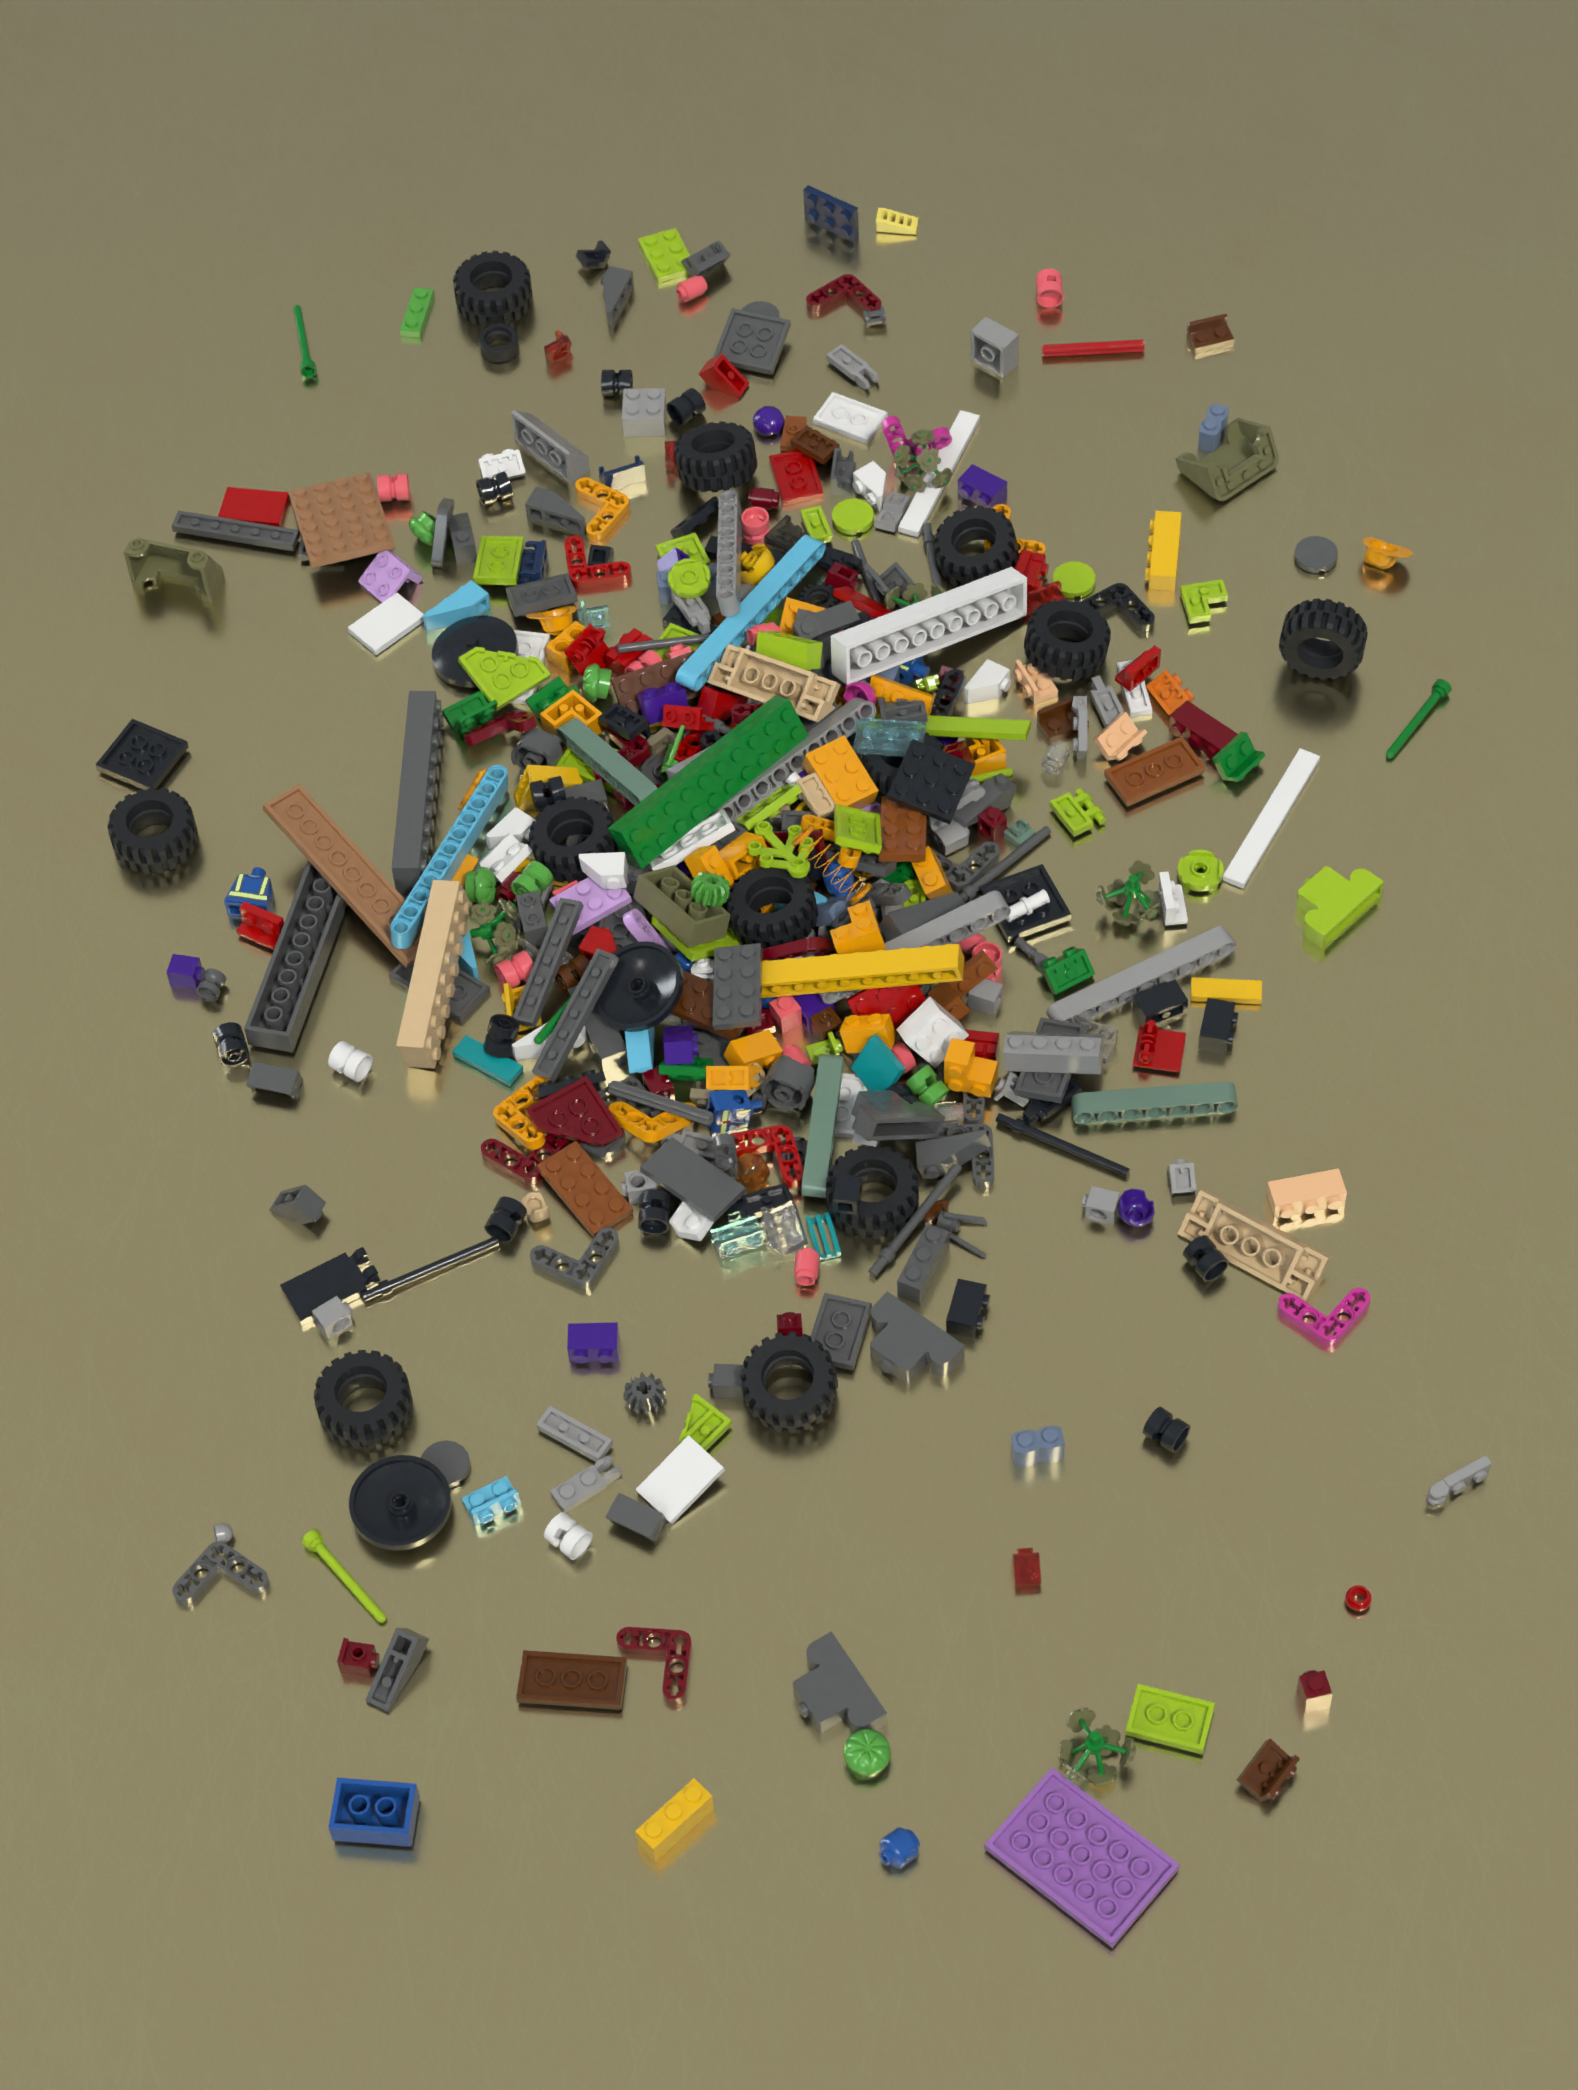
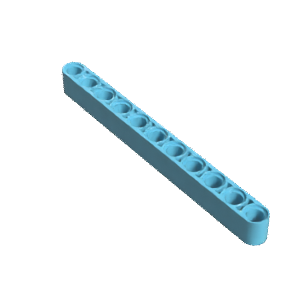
(753, 611)
(450, 854)

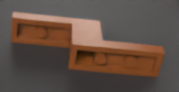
(950, 993)

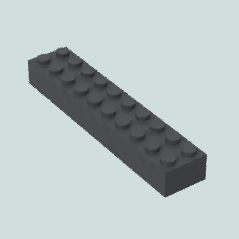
(417, 789)
(296, 964)

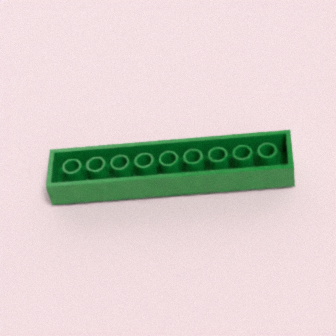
(708, 782)

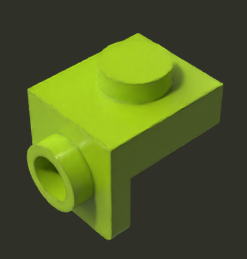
(829, 1047)

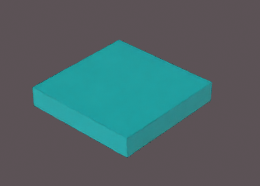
(877, 1065)

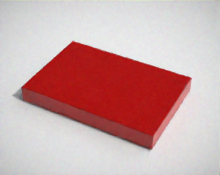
(796, 477)
(254, 505)

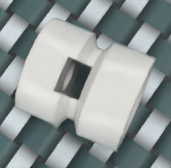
(351, 1062)
(568, 1536)

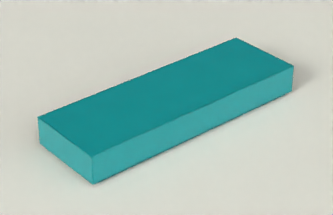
(473, 1053)

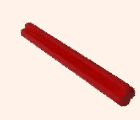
(1093, 348)

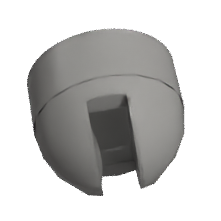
(222, 1532)

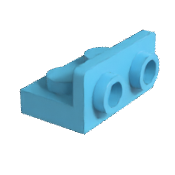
(491, 1501)

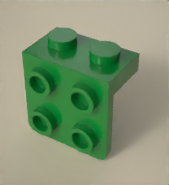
(469, 712)

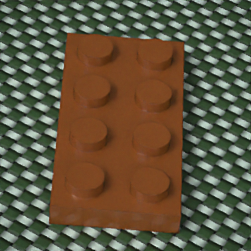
(1154, 771)
(902, 833)
(584, 1188)

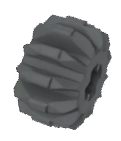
(644, 1394)

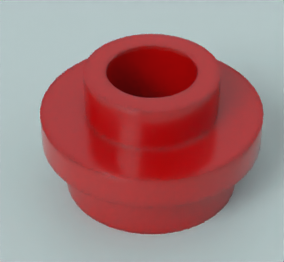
(1358, 1591)

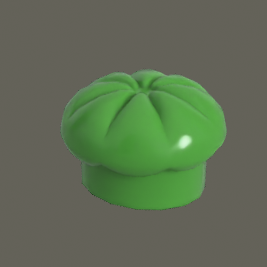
(423, 527)
(596, 683)
(480, 886)
(867, 1751)

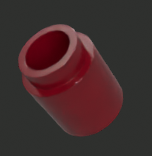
(764, 498)
(504, 889)

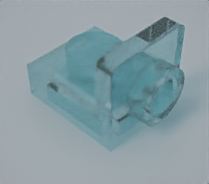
(597, 616)

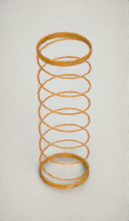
(805, 833)

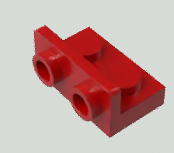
(1139, 669)
(690, 717)
(259, 925)

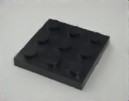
(142, 755)
(930, 781)
(1024, 885)

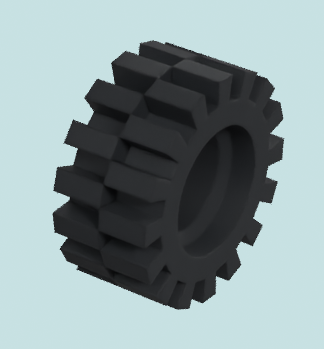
(819, 592)

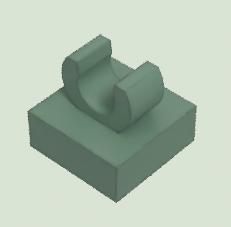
(1019, 833)

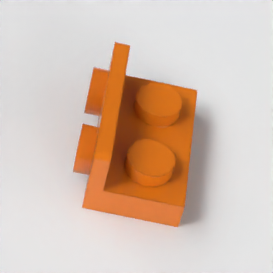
(1168, 692)

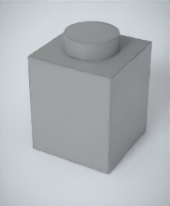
(985, 996)

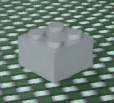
(994, 347)
(644, 412)

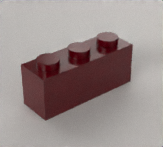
(1200, 729)

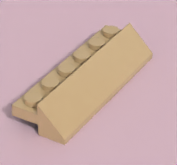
(766, 677)
(1256, 1245)

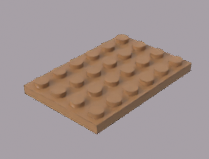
(341, 520)

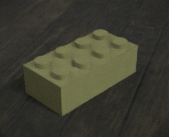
(668, 898)

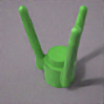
(670, 754)

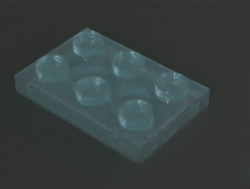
(887, 736)

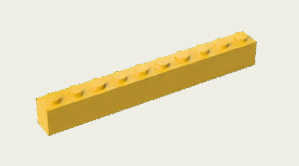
(862, 970)

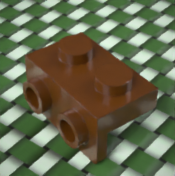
(1268, 1771)

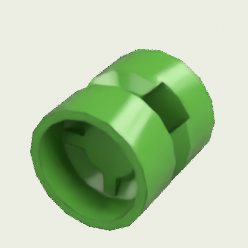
(533, 878)
(926, 1086)

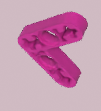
(938, 442)
(1323, 1322)

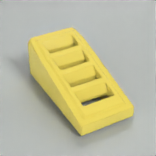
(889, 220)

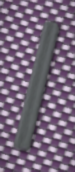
(661, 1103)

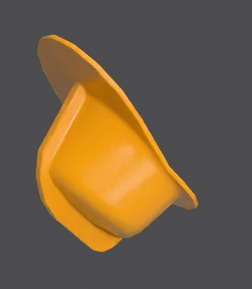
(1383, 554)
(554, 620)

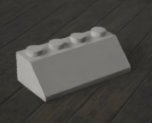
(549, 446)
(1054, 1052)

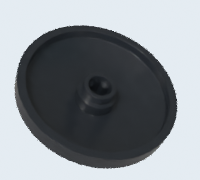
(464, 636)
(641, 987)
(400, 1502)

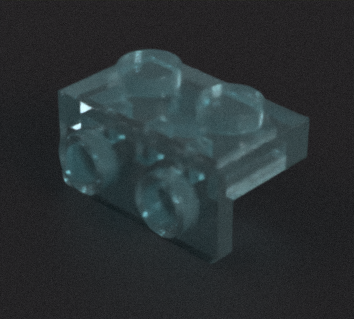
(738, 1237)

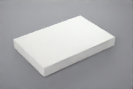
(849, 418)
(386, 623)
(849, 1089)
(680, 1479)

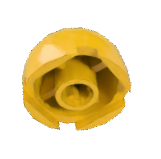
(756, 564)

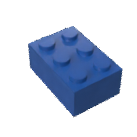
(374, 1812)

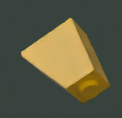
(522, 794)

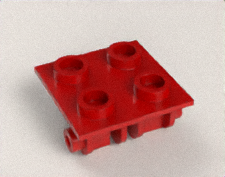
(587, 649)
(1159, 1048)

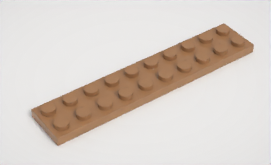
(341, 864)

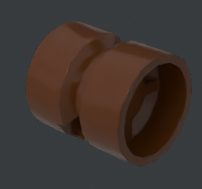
(571, 974)

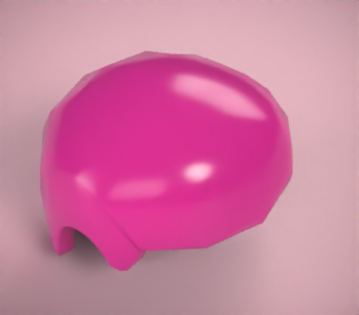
(860, 689)

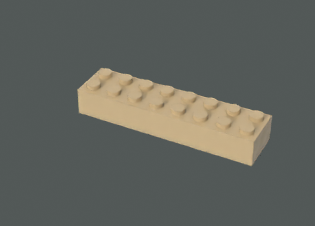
(434, 974)

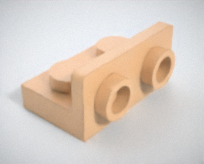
(1034, 683)
(1119, 737)

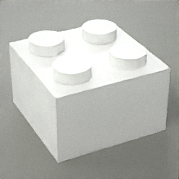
(930, 1031)

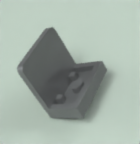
(889, 579)

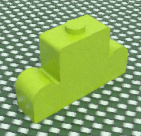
(1335, 902)

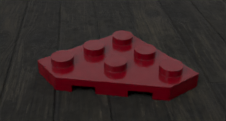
(576, 1115)

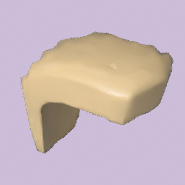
(536, 1207)

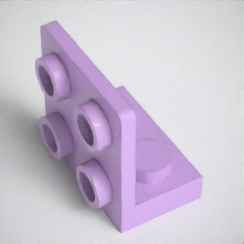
(387, 575)

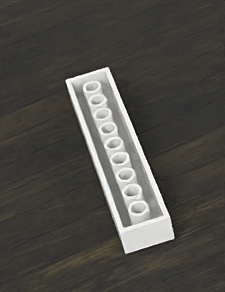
(928, 625)

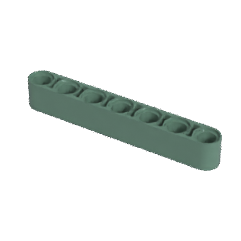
(605, 761)
(1154, 1102)
(822, 1125)

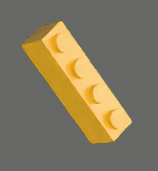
(1164, 550)

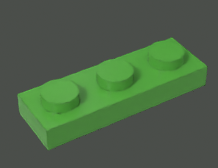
(417, 312)

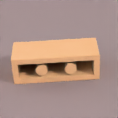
(1306, 1193)

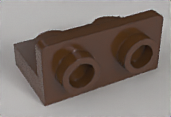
(1209, 334)
(814, 444)
(1057, 720)

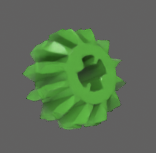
(710, 889)

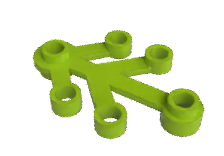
(796, 866)

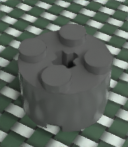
(537, 748)
(788, 1083)

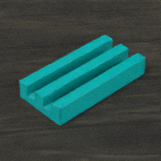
(819, 1221)

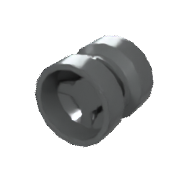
(211, 984)

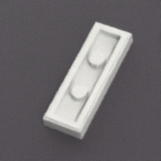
(1138, 699)

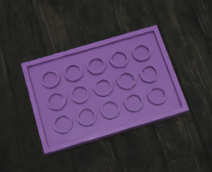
(1082, 1857)

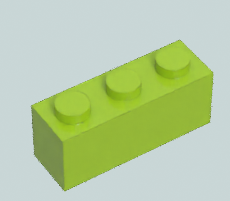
(790, 649)

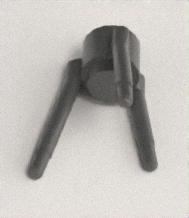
(951, 1222)

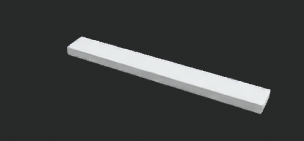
(924, 502)
(1271, 818)

